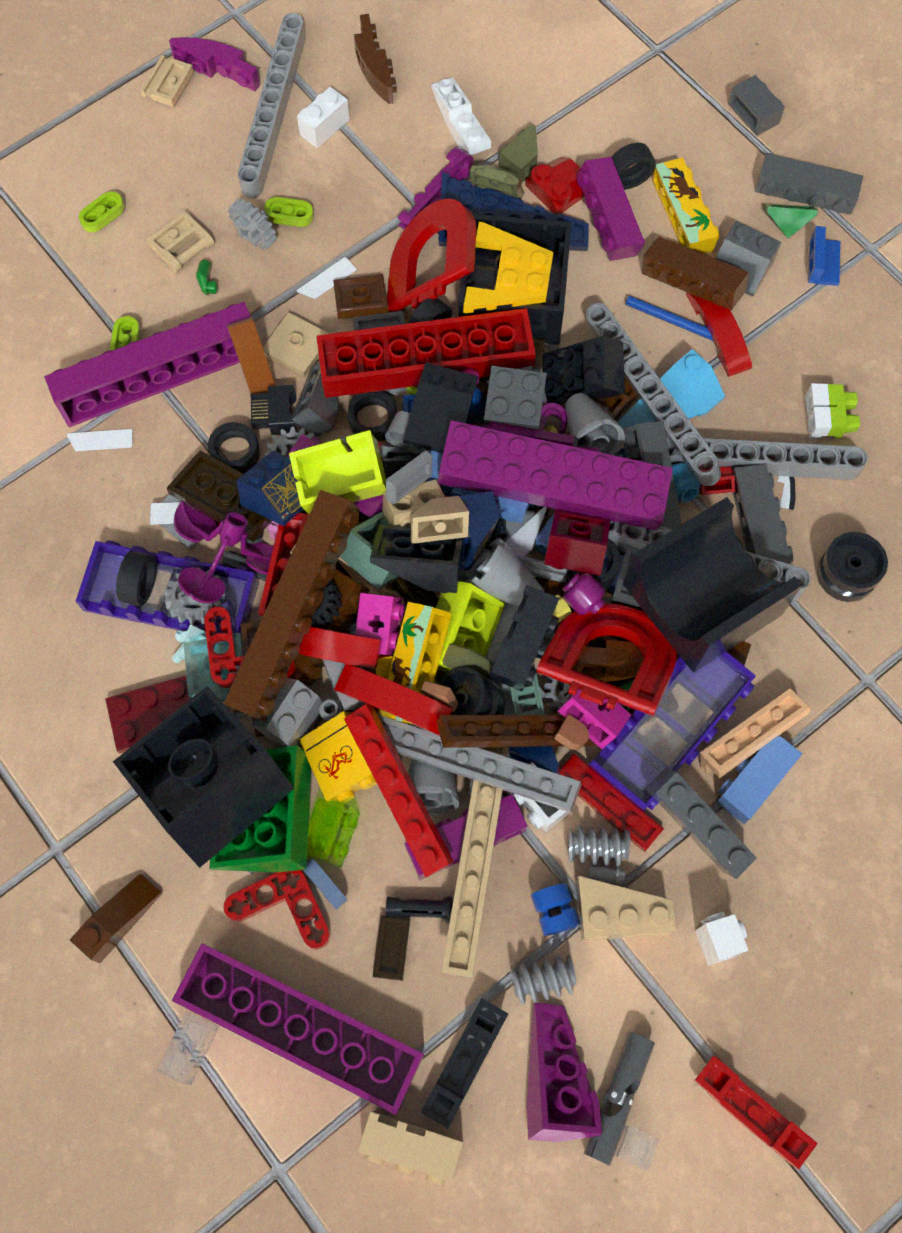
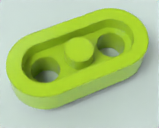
(100, 211)
(290, 211)
(120, 327)

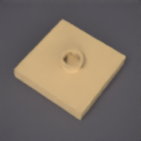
(294, 344)

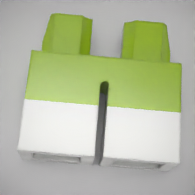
(827, 411)

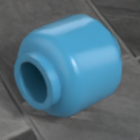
(685, 483)

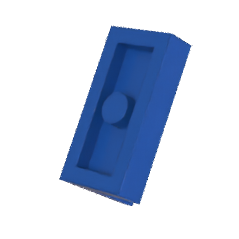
(823, 259)

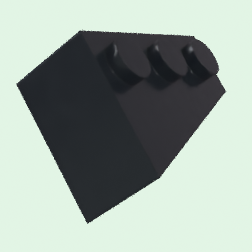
(526, 639)

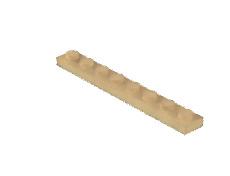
(473, 877)

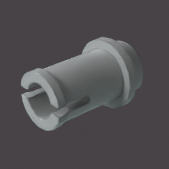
(325, 708)
(607, 875)

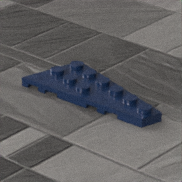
(494, 203)

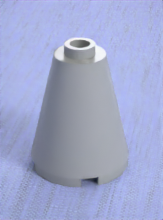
(592, 425)
(501, 574)
(434, 787)

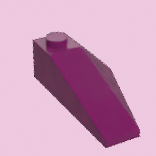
(558, 1090)

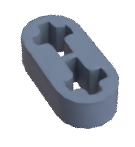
(324, 884)

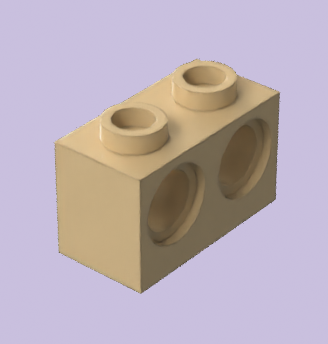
(400, 512)

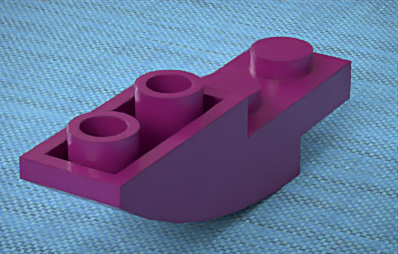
(213, 57)

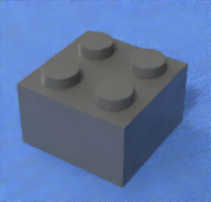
(515, 397)

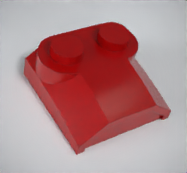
(556, 184)

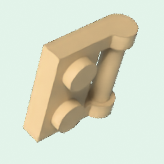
(175, 236)

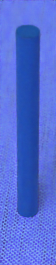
(669, 317)

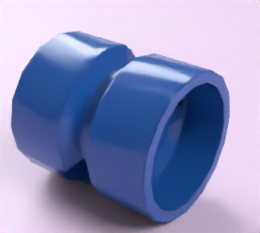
(552, 899)

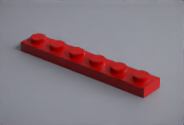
(398, 790)

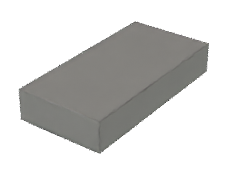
(409, 477)

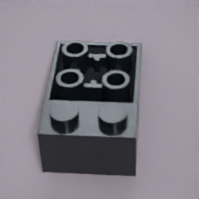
(586, 368)

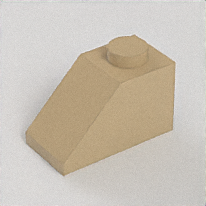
(440, 520)

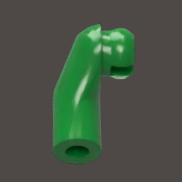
(202, 275)

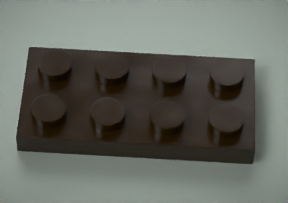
(214, 491)

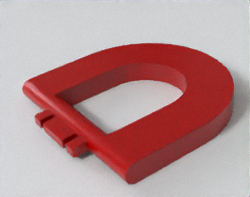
(460, 253)
(620, 621)

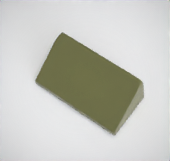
(464, 657)

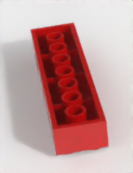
(397, 353)

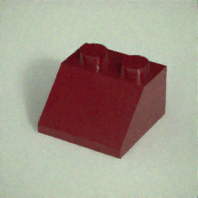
(577, 542)

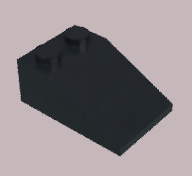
(440, 398)
(426, 564)

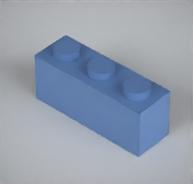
(757, 778)

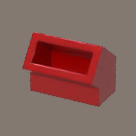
(724, 485)

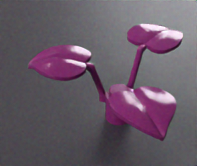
(195, 527)

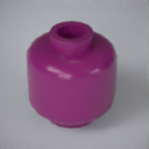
(583, 593)

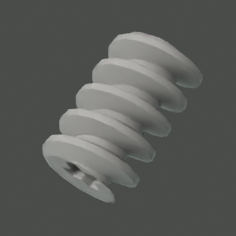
(598, 845)
(543, 979)

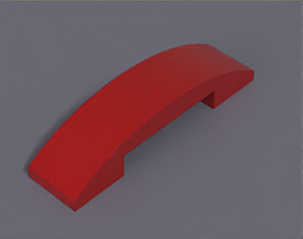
(726, 334)
(341, 647)
(391, 698)
(755, 1113)

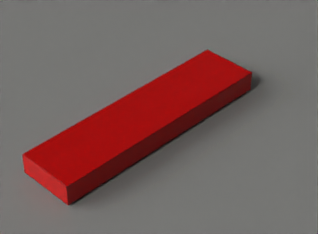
(612, 804)

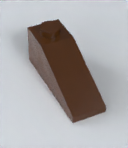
(115, 919)

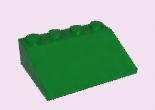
(281, 835)

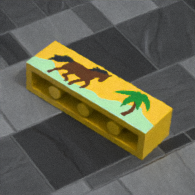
(684, 206)
(418, 648)

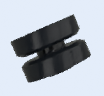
(852, 566)
(474, 692)

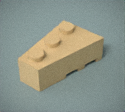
(620, 913)
(410, 1147)

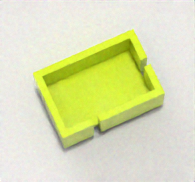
(339, 472)

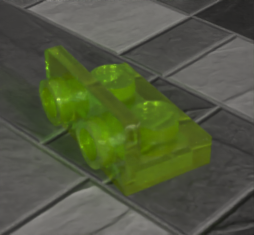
(331, 831)

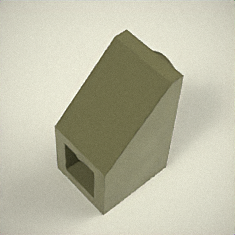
(520, 154)

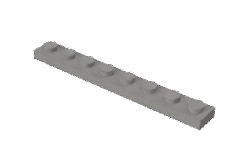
(483, 766)

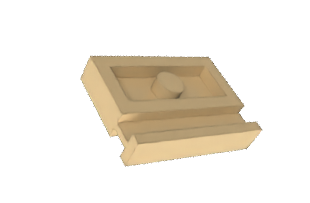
(167, 80)

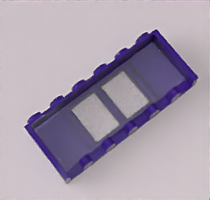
(99, 595)
(670, 737)

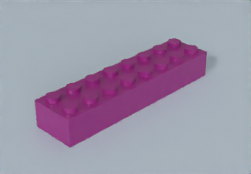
(146, 366)
(555, 475)
(299, 1028)

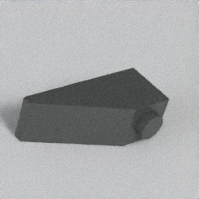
(313, 409)

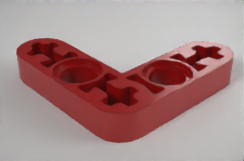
(229, 658)
(292, 897)

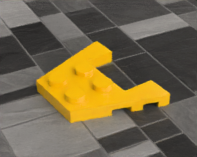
(521, 272)

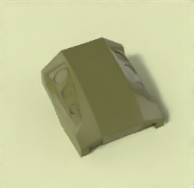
(496, 179)

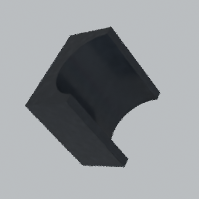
(544, 317)
(705, 587)
(203, 776)

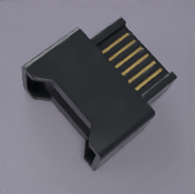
(274, 409)

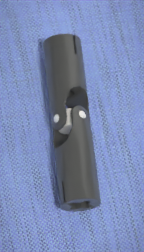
(624, 1085)

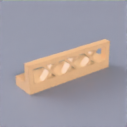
(753, 733)

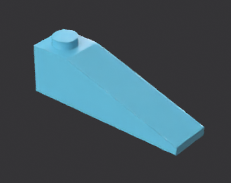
(690, 384)

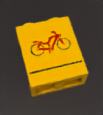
(337, 760)

